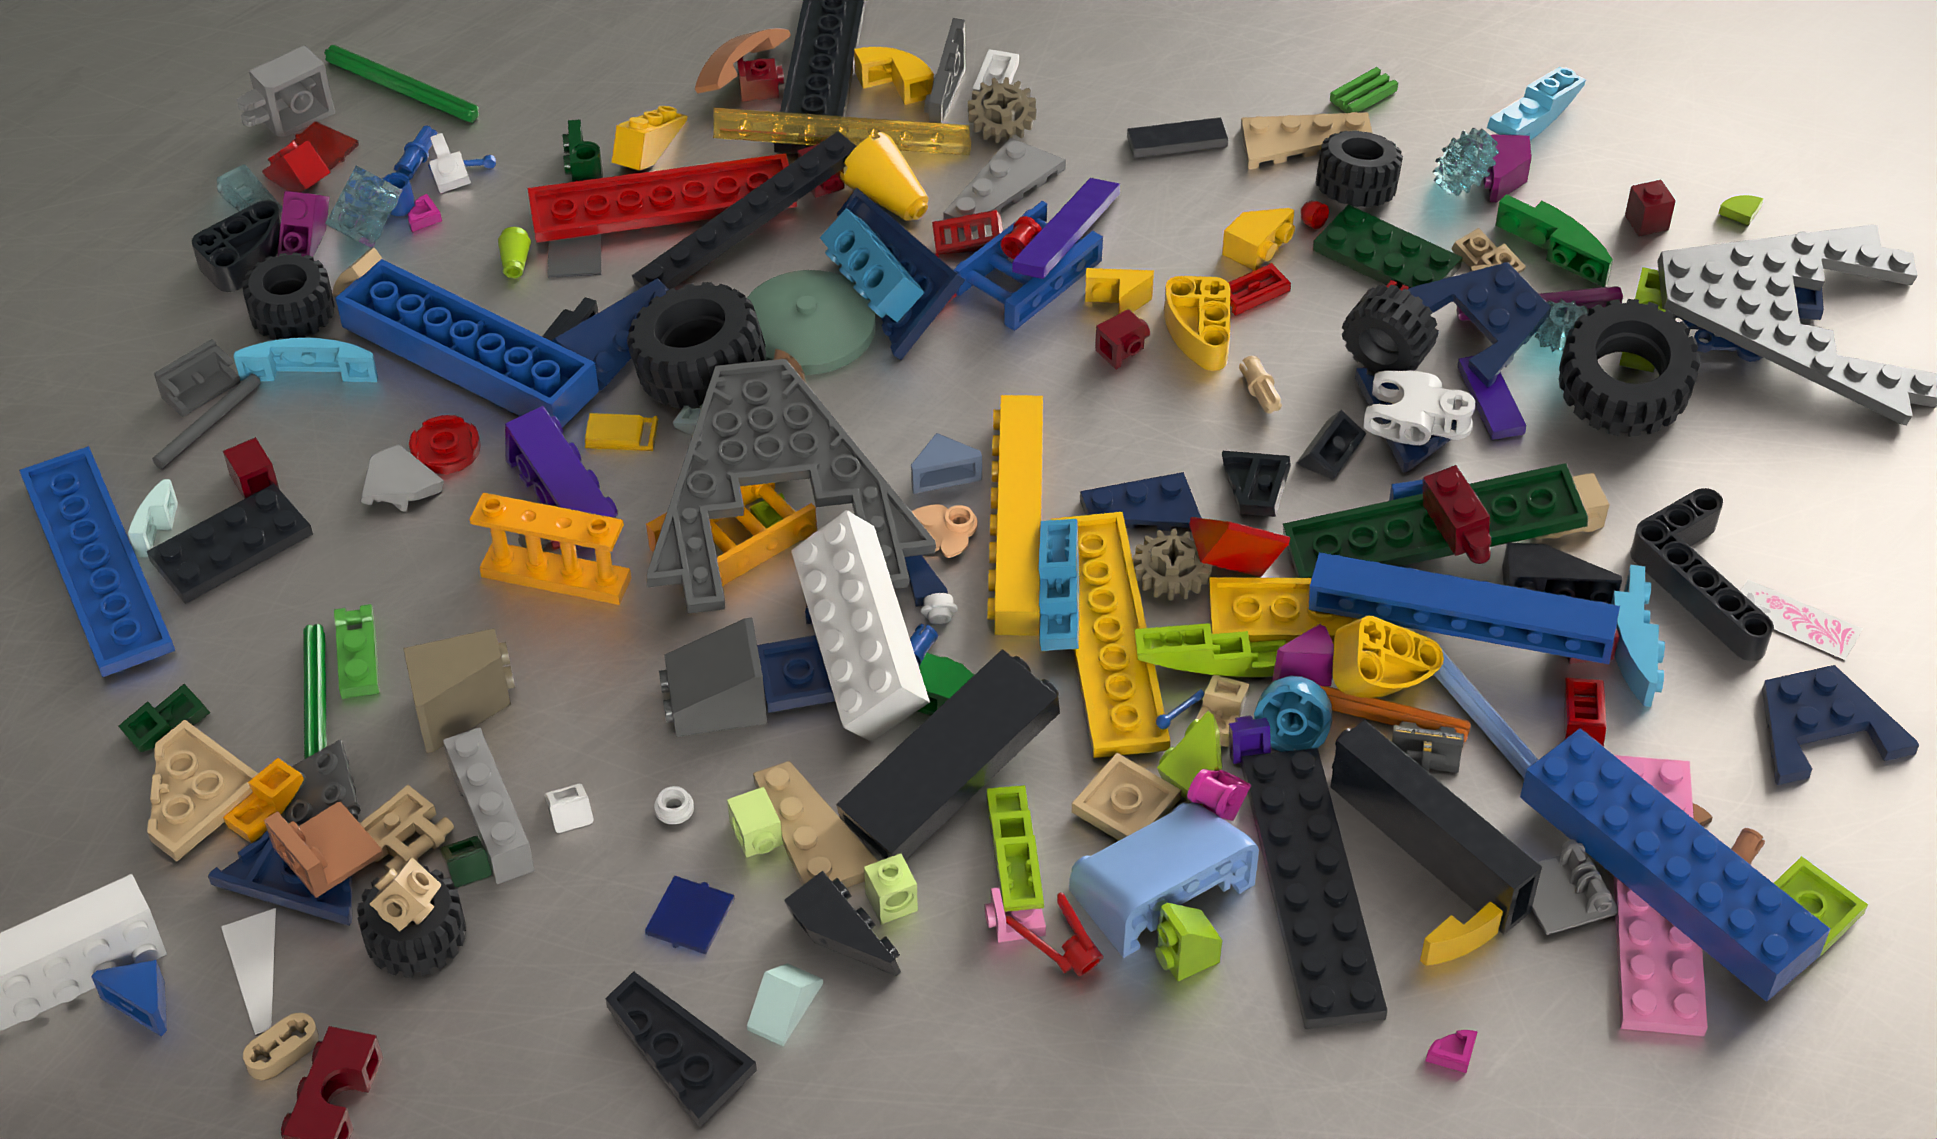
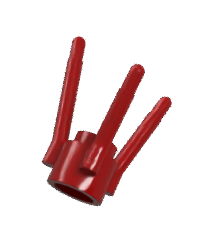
(1079, 950)

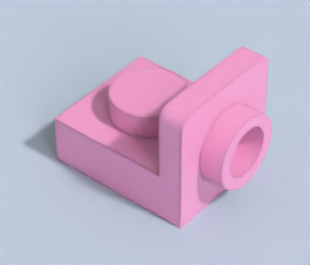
(996, 917)

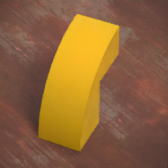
(886, 65)

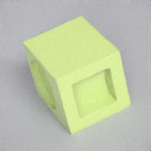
(755, 822)
(891, 888)

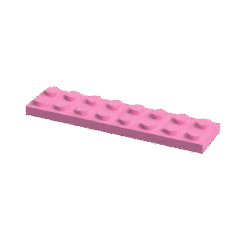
(1656, 961)

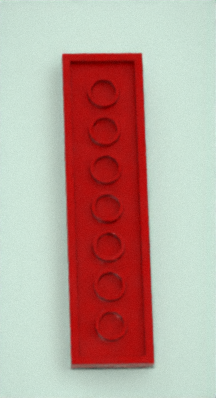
(646, 198)

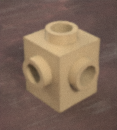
(405, 894)

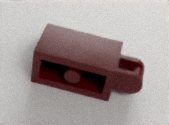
(1458, 514)

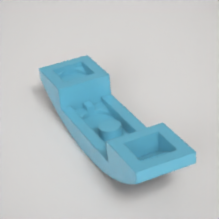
(306, 356)

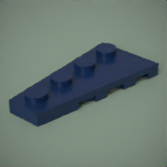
(606, 333)

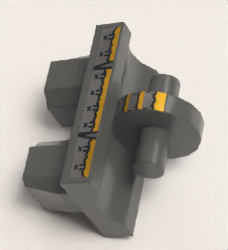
(1430, 748)

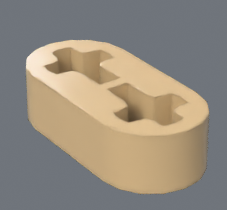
(280, 1046)

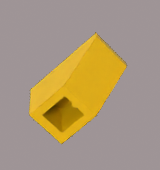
(1257, 236)

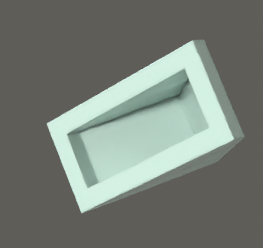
(782, 1002)

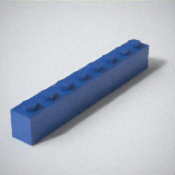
(1464, 608)

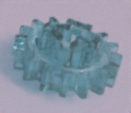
(1465, 161)

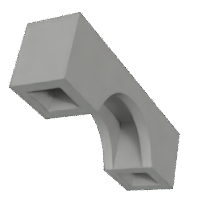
(489, 805)

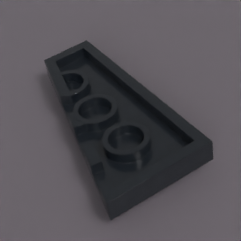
(682, 1049)

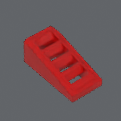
(967, 222)
(1585, 712)

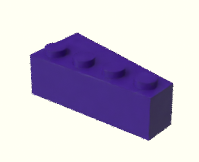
(553, 465)

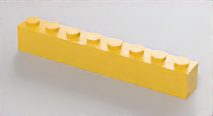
(1018, 516)

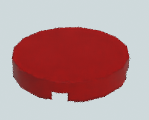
(445, 444)

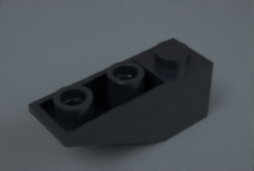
(1557, 572)
(833, 923)

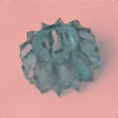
(1557, 325)

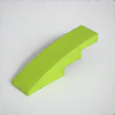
(1199, 651)
(1014, 848)

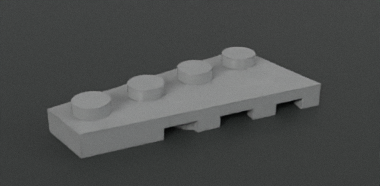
(1005, 179)

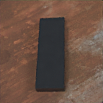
(1177, 137)

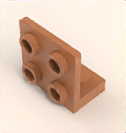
(324, 847)

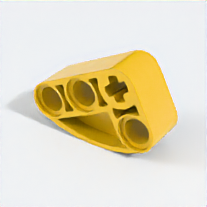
(1199, 318)
(1381, 658)

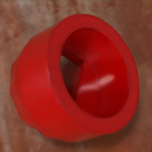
(1314, 214)

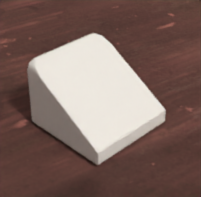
(569, 808)

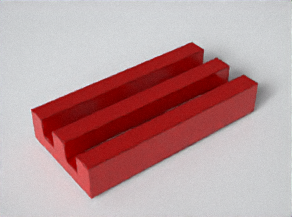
(1257, 292)

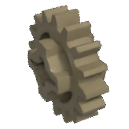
(1002, 110)
(1154, 567)

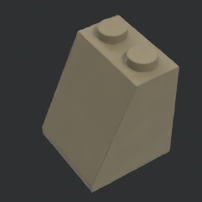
(458, 684)

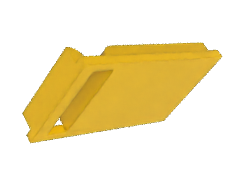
(619, 432)

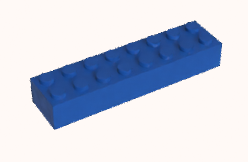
(466, 343)
(1674, 864)

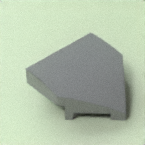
(398, 477)

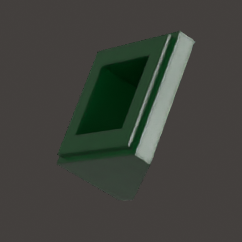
(466, 861)

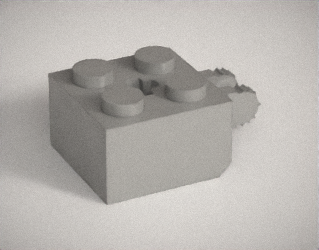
(288, 93)

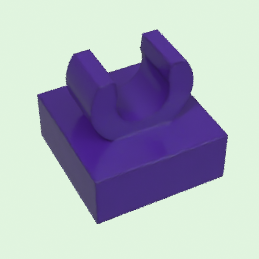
(1248, 737)

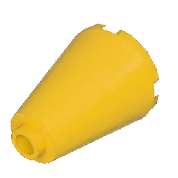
(885, 177)

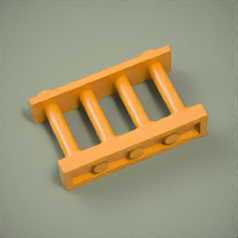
(765, 541)
(549, 570)

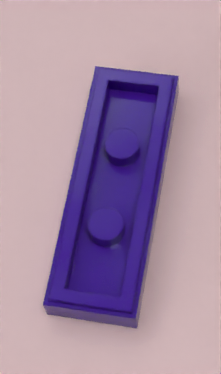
(1493, 404)

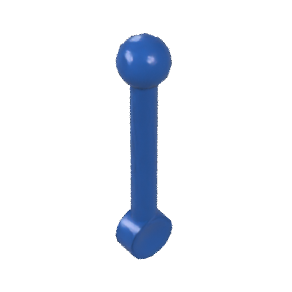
(488, 161)
(1163, 721)

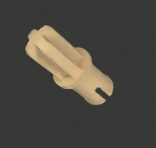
(1260, 384)

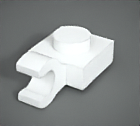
(447, 168)

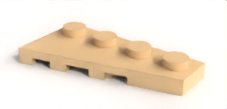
(1290, 135)
(811, 829)

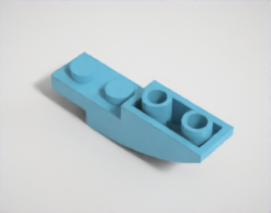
(1540, 105)
(1638, 641)

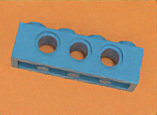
(871, 266)

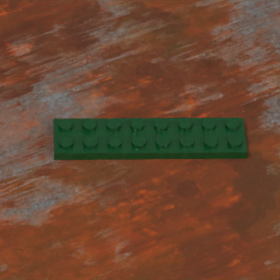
(1404, 533)

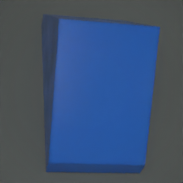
(135, 991)

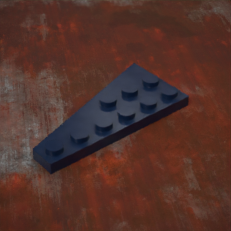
(924, 266)

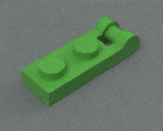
(356, 652)

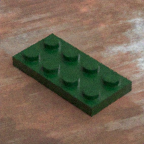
(1384, 250)

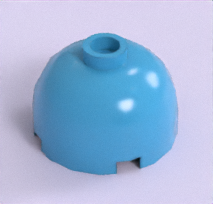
(1296, 713)

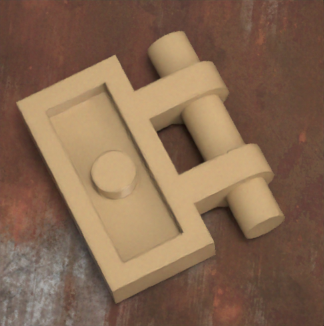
(398, 820)

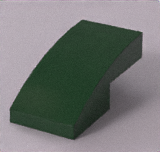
(151, 724)

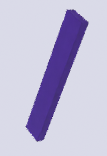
(1065, 228)

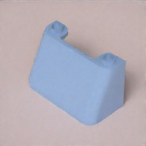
(1159, 866)

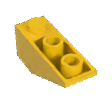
(646, 137)

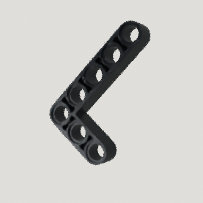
(1664, 549)

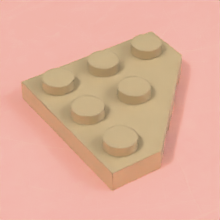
(192, 789)

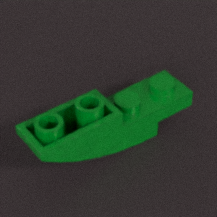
(1565, 239)

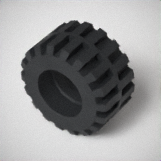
(1359, 168)
(288, 296)
(1389, 330)
(417, 946)

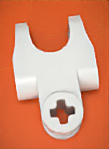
(1418, 408)

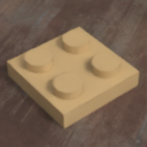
(1125, 798)

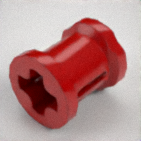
(1024, 232)

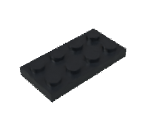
(229, 543)

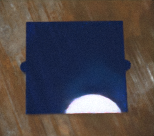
(690, 914)

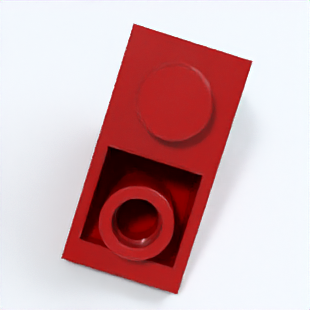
(296, 167)

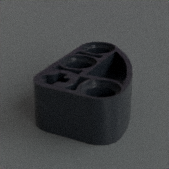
(237, 244)

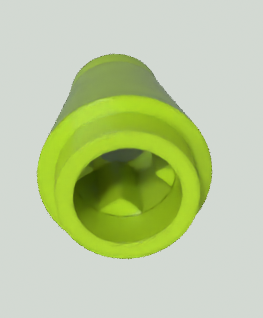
(513, 249)

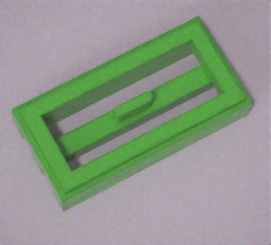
(1360, 88)

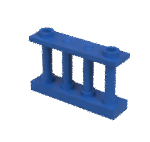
(1035, 292)

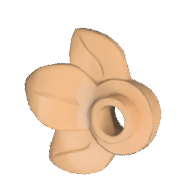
(948, 526)

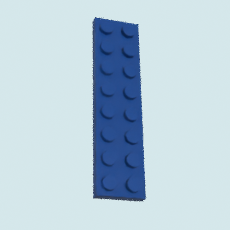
(96, 562)

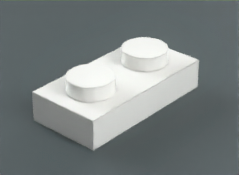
(997, 65)

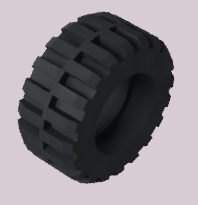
(1634, 330)
(666, 333)

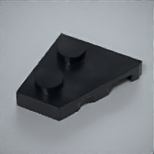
(1256, 480)

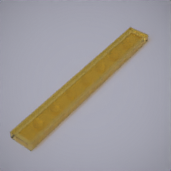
(814, 129)

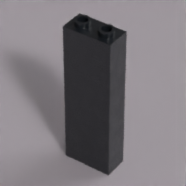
(950, 757)
(1433, 824)

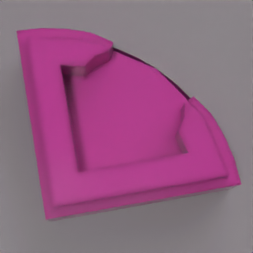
(423, 214)
(1453, 1050)

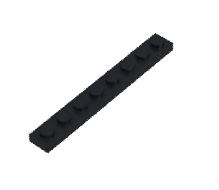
(747, 214)

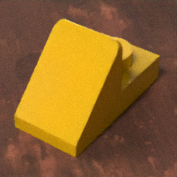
(1121, 286)

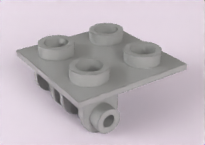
(1571, 891)

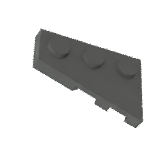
(948, 75)

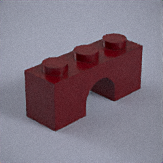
(339, 1064)

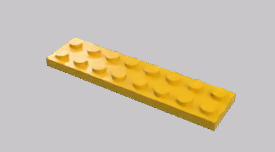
(1116, 688)

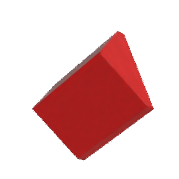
(1236, 545)

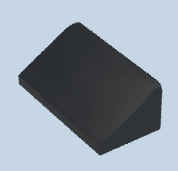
(1332, 445)

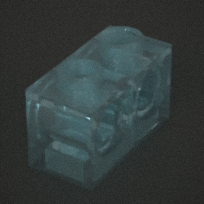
(360, 204)

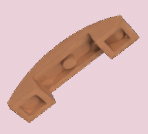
(720, 68)

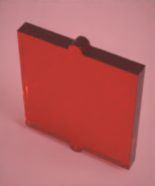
(328, 143)

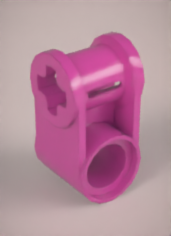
(1218, 792)

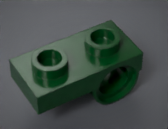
(584, 156)

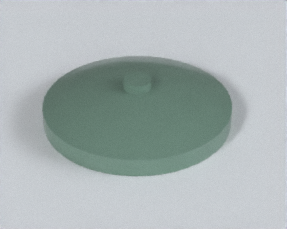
(814, 319)

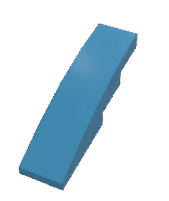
(1059, 585)

